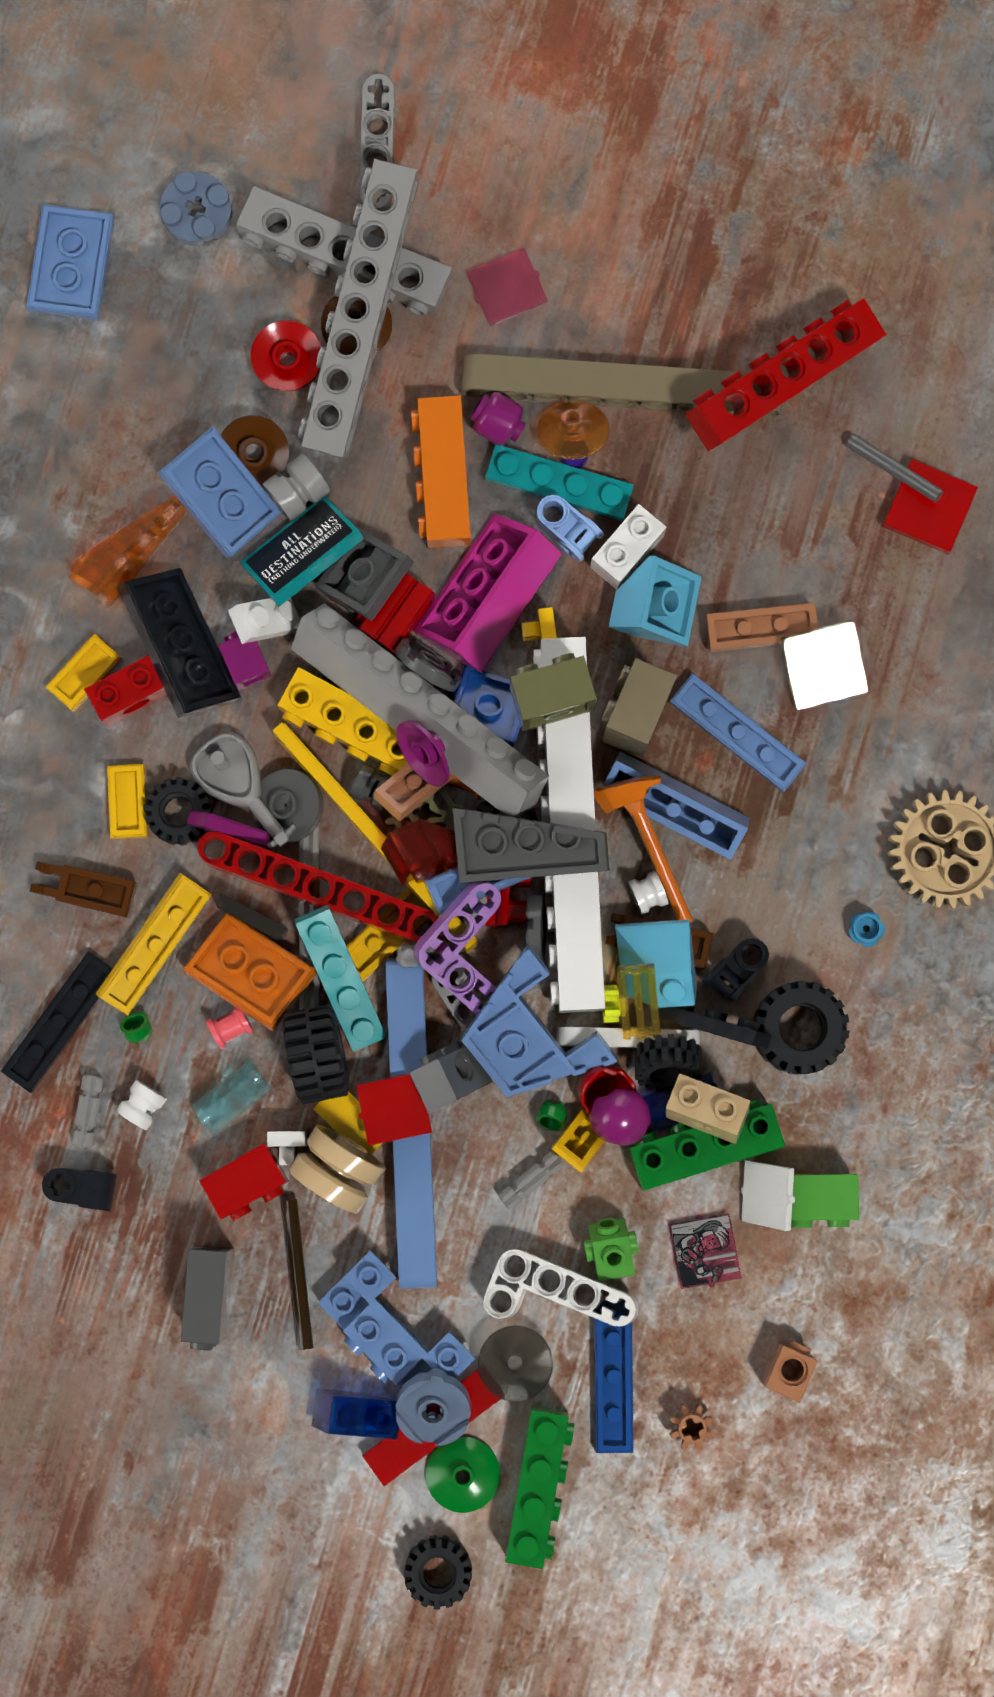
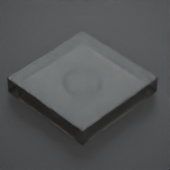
(824, 664)

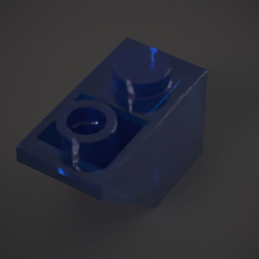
(354, 1414)

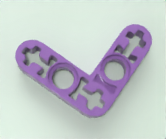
(448, 955)

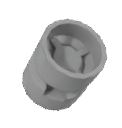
(296, 487)

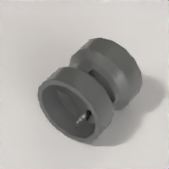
(365, 785)

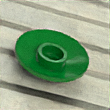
(468, 1455)

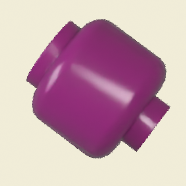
(498, 418)

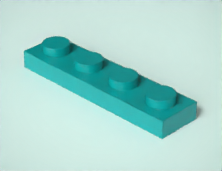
(546, 477)
(340, 978)

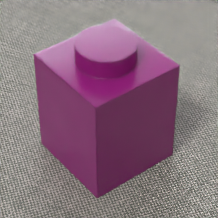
(244, 661)

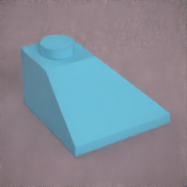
(657, 602)
(671, 950)

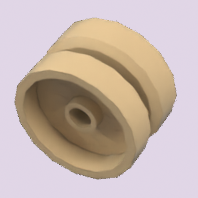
(337, 1169)

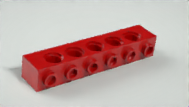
(858, 331)

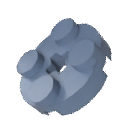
(205, 226)
(433, 1388)

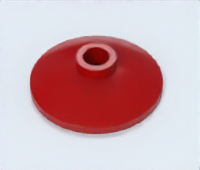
(284, 339)

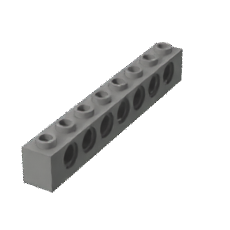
(403, 185)

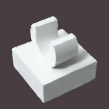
(287, 1144)

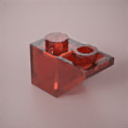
(420, 850)

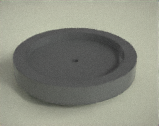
(302, 799)

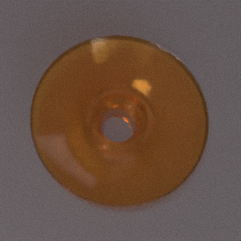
(573, 430)

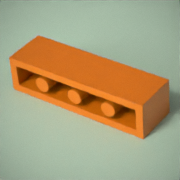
(443, 472)

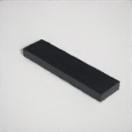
(57, 1024)

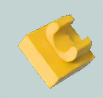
(540, 629)

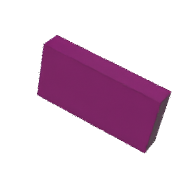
(229, 827)

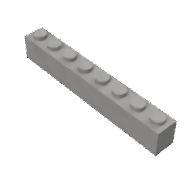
(400, 694)

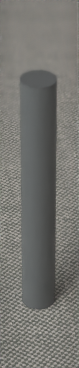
(894, 468)

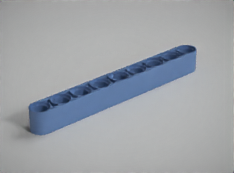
(411, 1155)

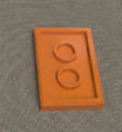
(250, 971)

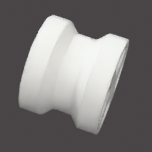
(648, 892)

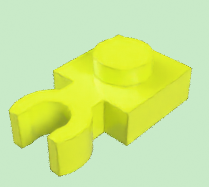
(612, 1005)

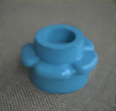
(876, 927)

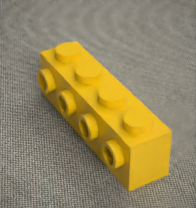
(341, 719)

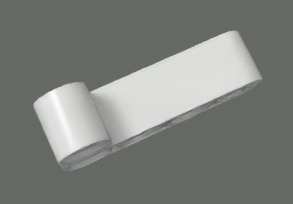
(564, 1294)

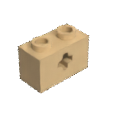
(707, 1108)

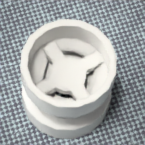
(141, 1105)

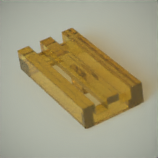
(641, 1030)

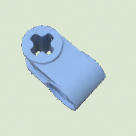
(569, 528)

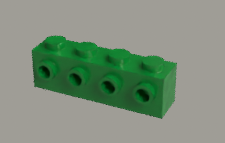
(694, 1151)
(537, 1486)

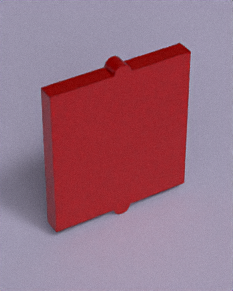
(392, 1110)

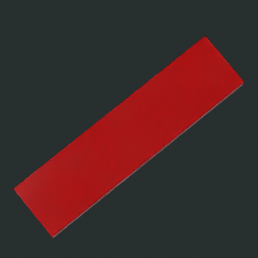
(394, 1456)

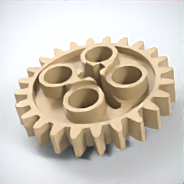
(934, 880)

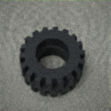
(832, 1021)
(315, 1054)

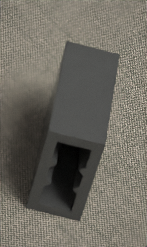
(207, 1296)

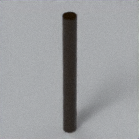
(298, 1275)

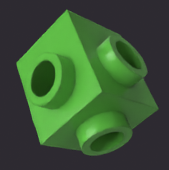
(611, 1248)

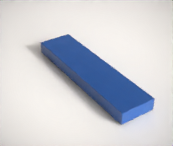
(613, 1383)

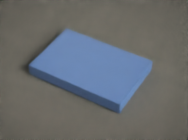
(70, 262)
(219, 492)

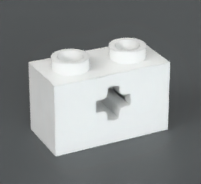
(628, 547)

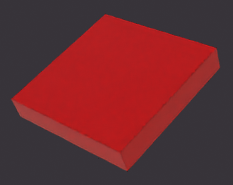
(928, 521)

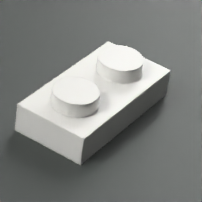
(264, 619)

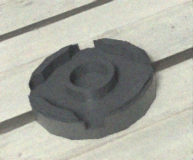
(428, 664)
(536, 924)

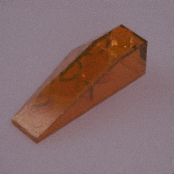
(125, 553)

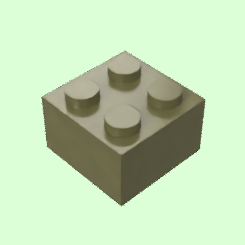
(552, 691)

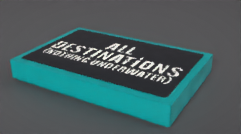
(301, 550)

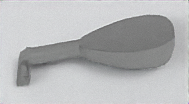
(231, 773)

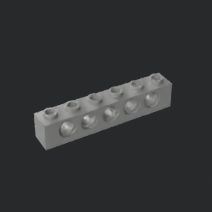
(266, 208)

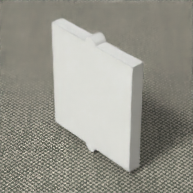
(767, 1195)

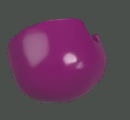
(620, 1117)

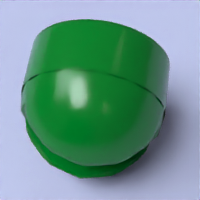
(133, 1021)
(552, 1116)

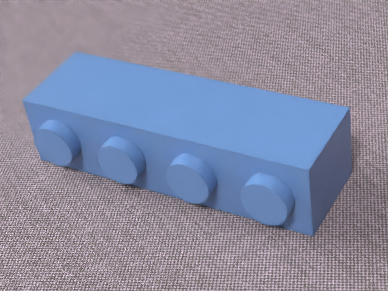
(685, 808)

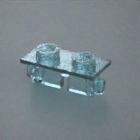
(230, 1098)

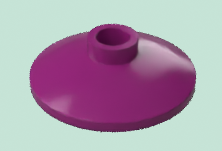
(423, 752)

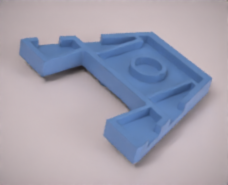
(516, 1044)

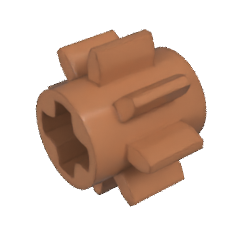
(701, 1429)

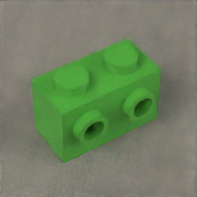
(825, 1198)

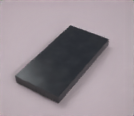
(179, 642)

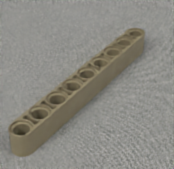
(592, 382)

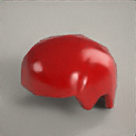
(601, 1082)

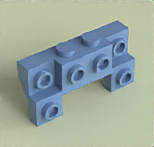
(380, 1334)

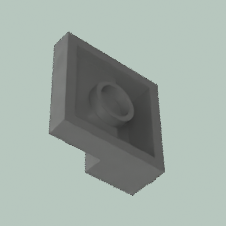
(365, 576)

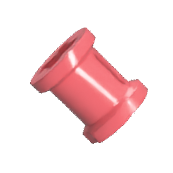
(229, 1027)

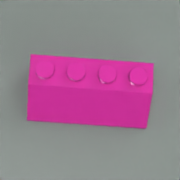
(488, 591)

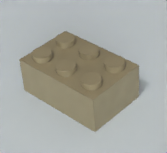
(640, 701)

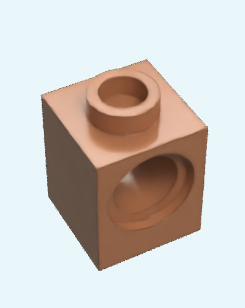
(794, 1387)

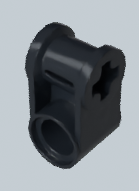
(736, 971)
(87, 1188)

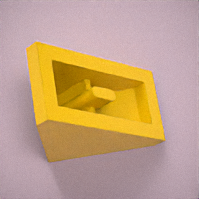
(578, 1142)

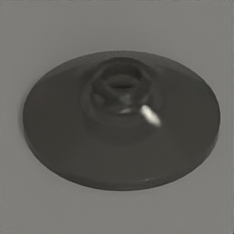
(519, 1383)

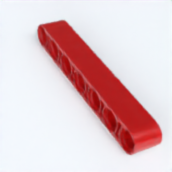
(304, 876)

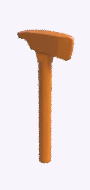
(631, 795)

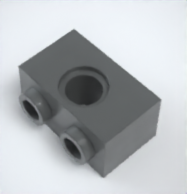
(448, 1076)

